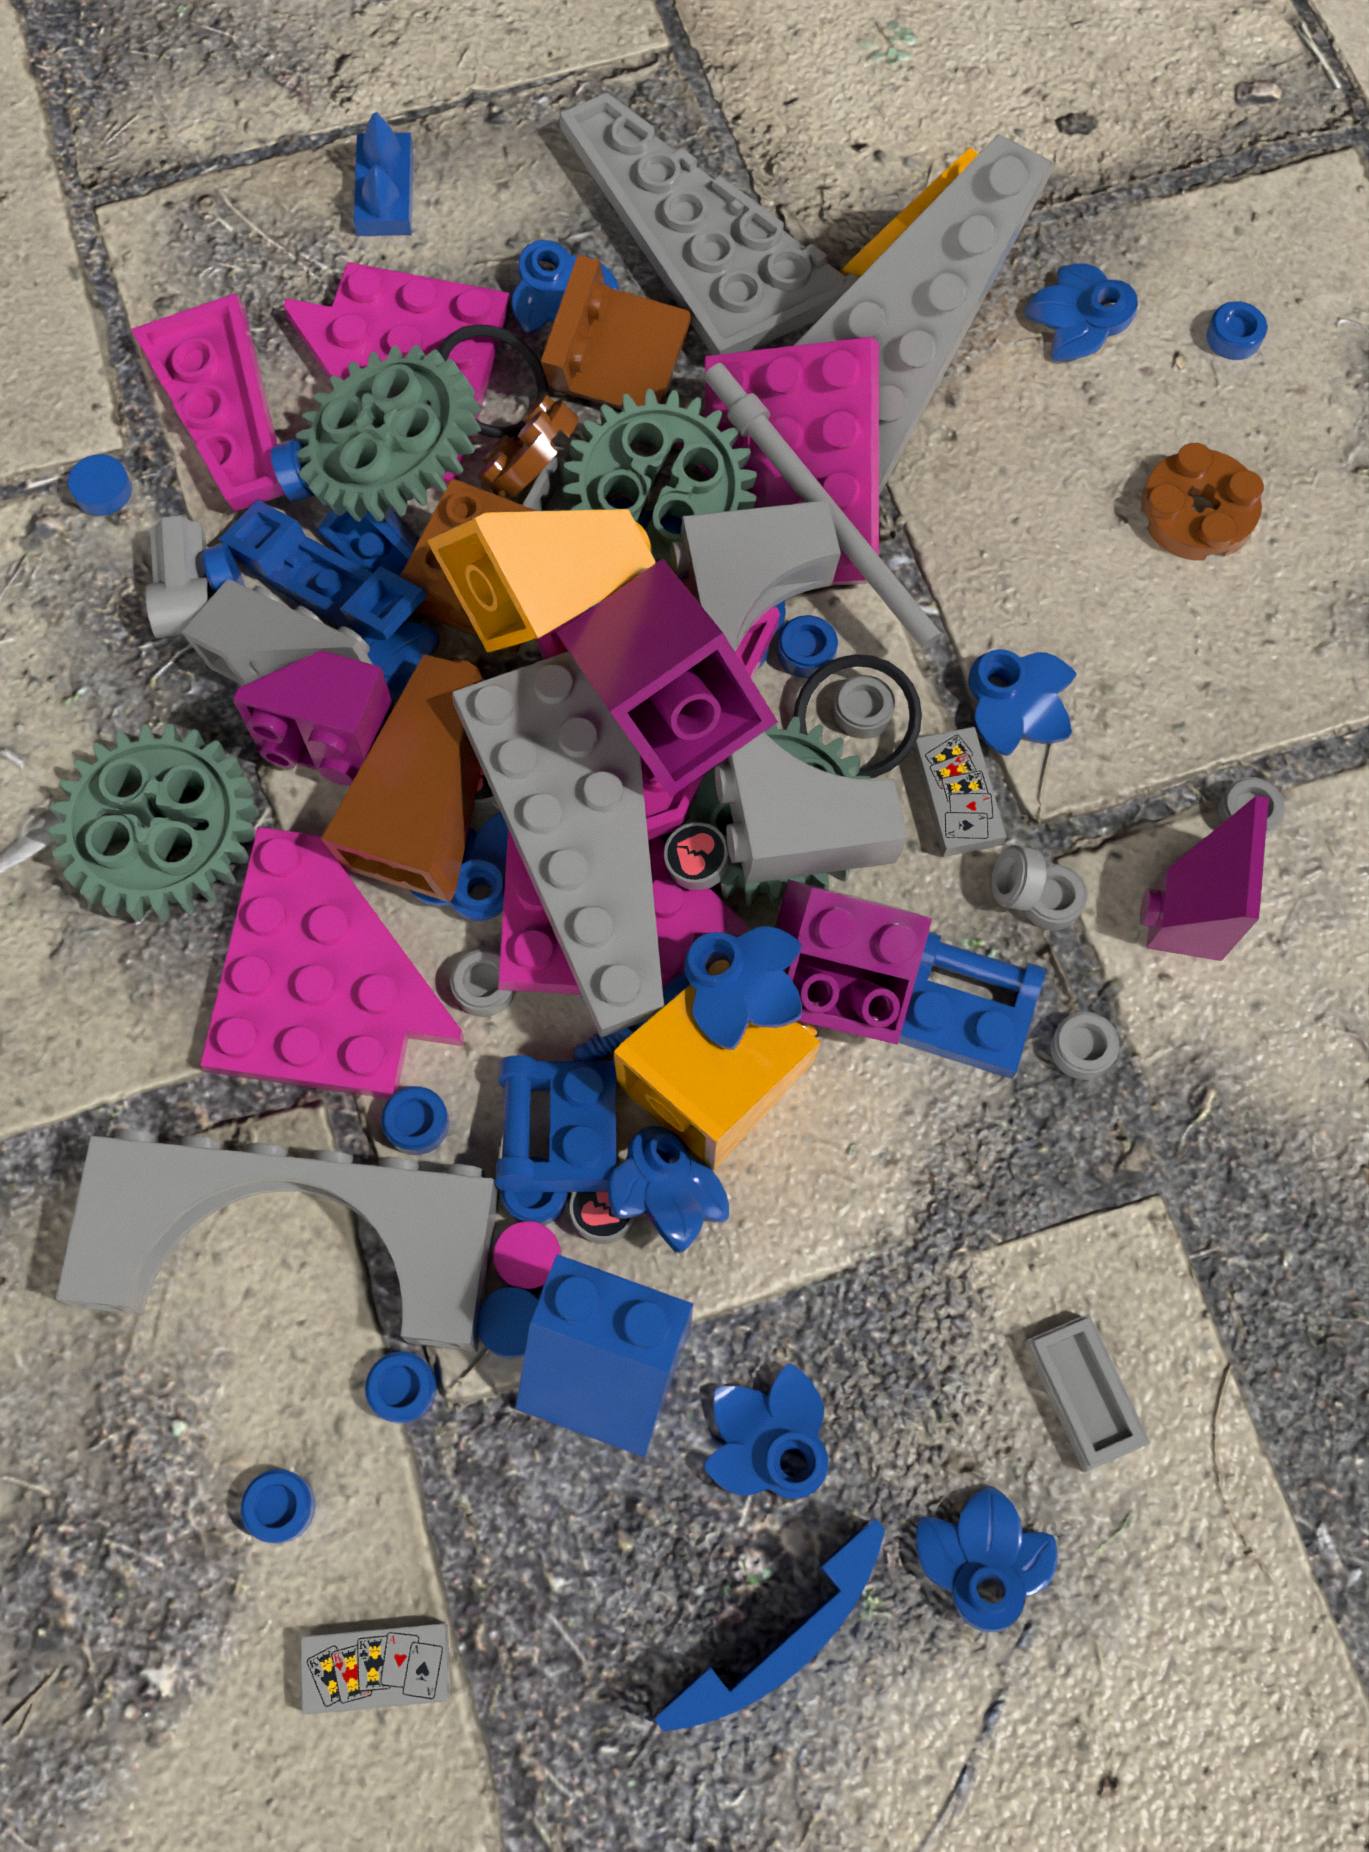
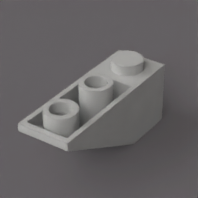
(253, 634)

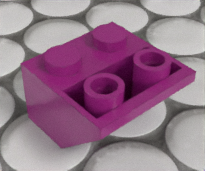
(317, 714)
(853, 959)

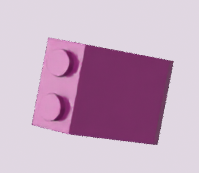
(668, 676)

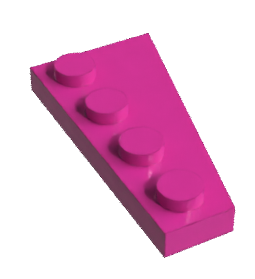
(218, 392)

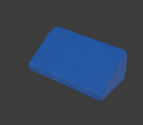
(369, 541)

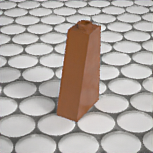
(415, 789)

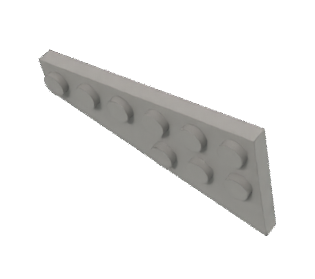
(702, 234)
(933, 283)
(579, 823)

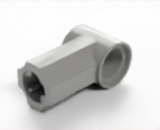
(178, 575)

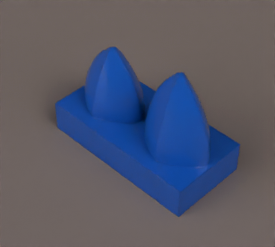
(383, 180)

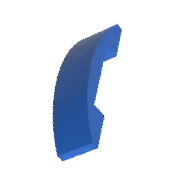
(318, 577)
(708, 1697)

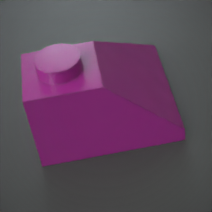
(1212, 890)

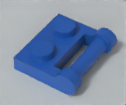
(965, 1024)
(580, 1125)

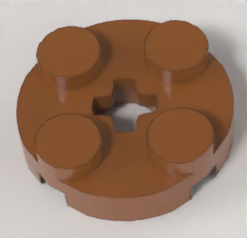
(518, 461)
(1207, 474)

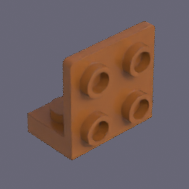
(611, 341)
(455, 507)

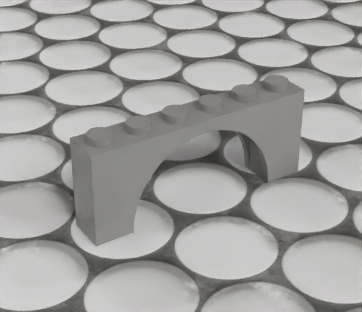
(783, 811)
(149, 1195)

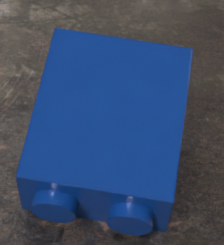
(602, 1355)

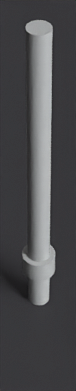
(752, 420)

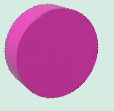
(525, 1255)

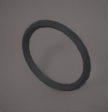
(518, 344)
(890, 670)

